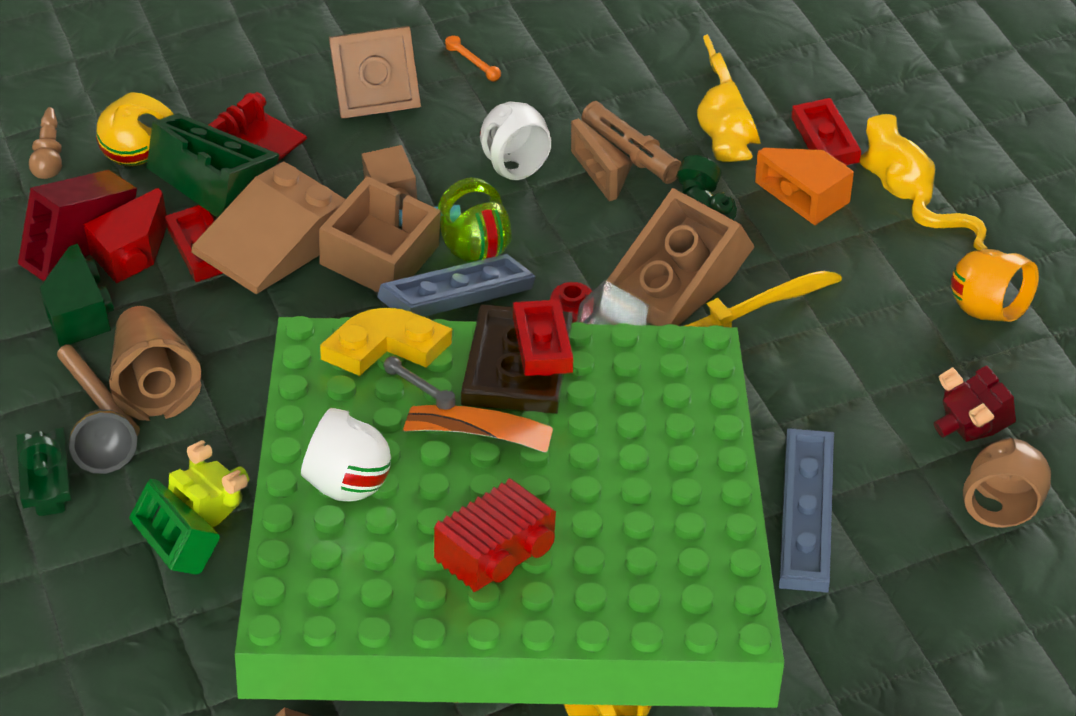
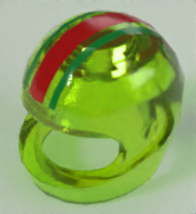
(480, 230)

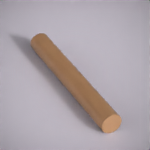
(90, 382)

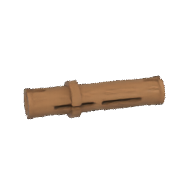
(660, 164)

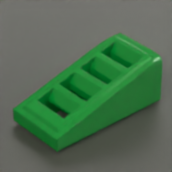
(177, 531)

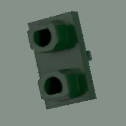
(44, 471)

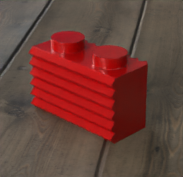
(494, 535)

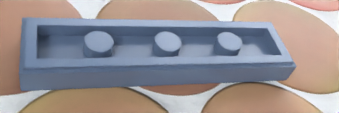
(457, 286)
(807, 511)

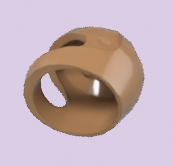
(1013, 476)

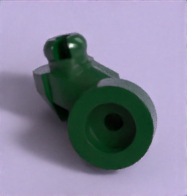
(699, 179)

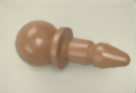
(45, 159)

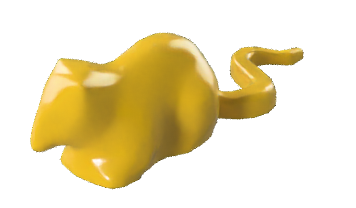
(725, 115)
(910, 175)

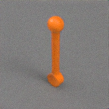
(453, 43)

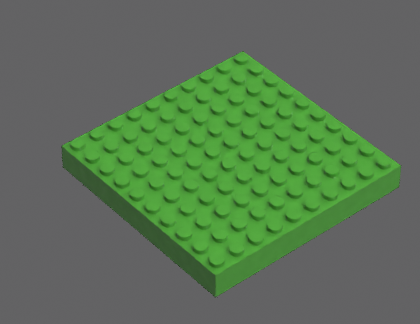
(653, 561)

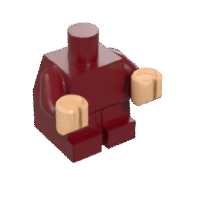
(975, 406)

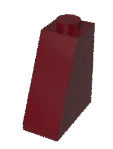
(58, 214)

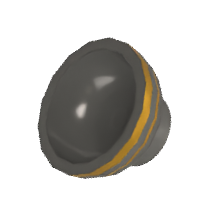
(102, 441)

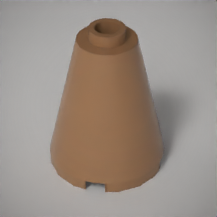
(151, 367)

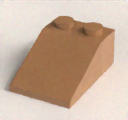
(269, 228)
(681, 259)

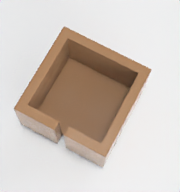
(365, 236)

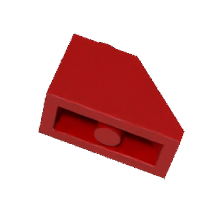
(128, 236)

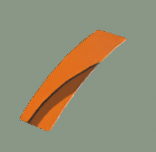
(480, 422)

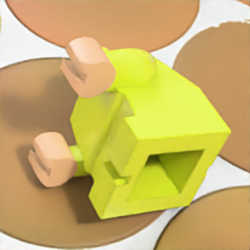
(209, 486)

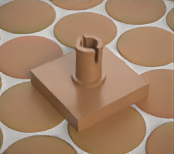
(374, 72)

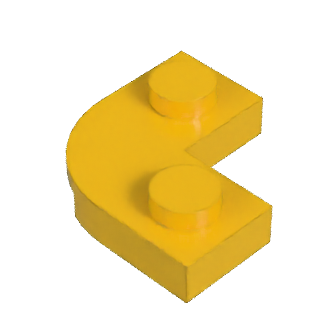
(385, 330)

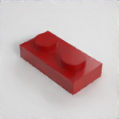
(826, 130)
(185, 230)
(542, 337)

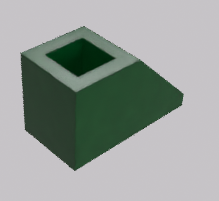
(73, 299)

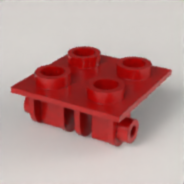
(255, 126)

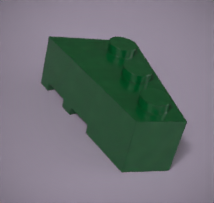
(205, 161)

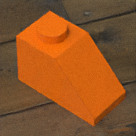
(805, 180)

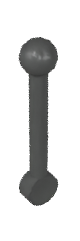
(444, 399)

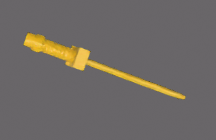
(797, 287)

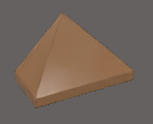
(600, 159)

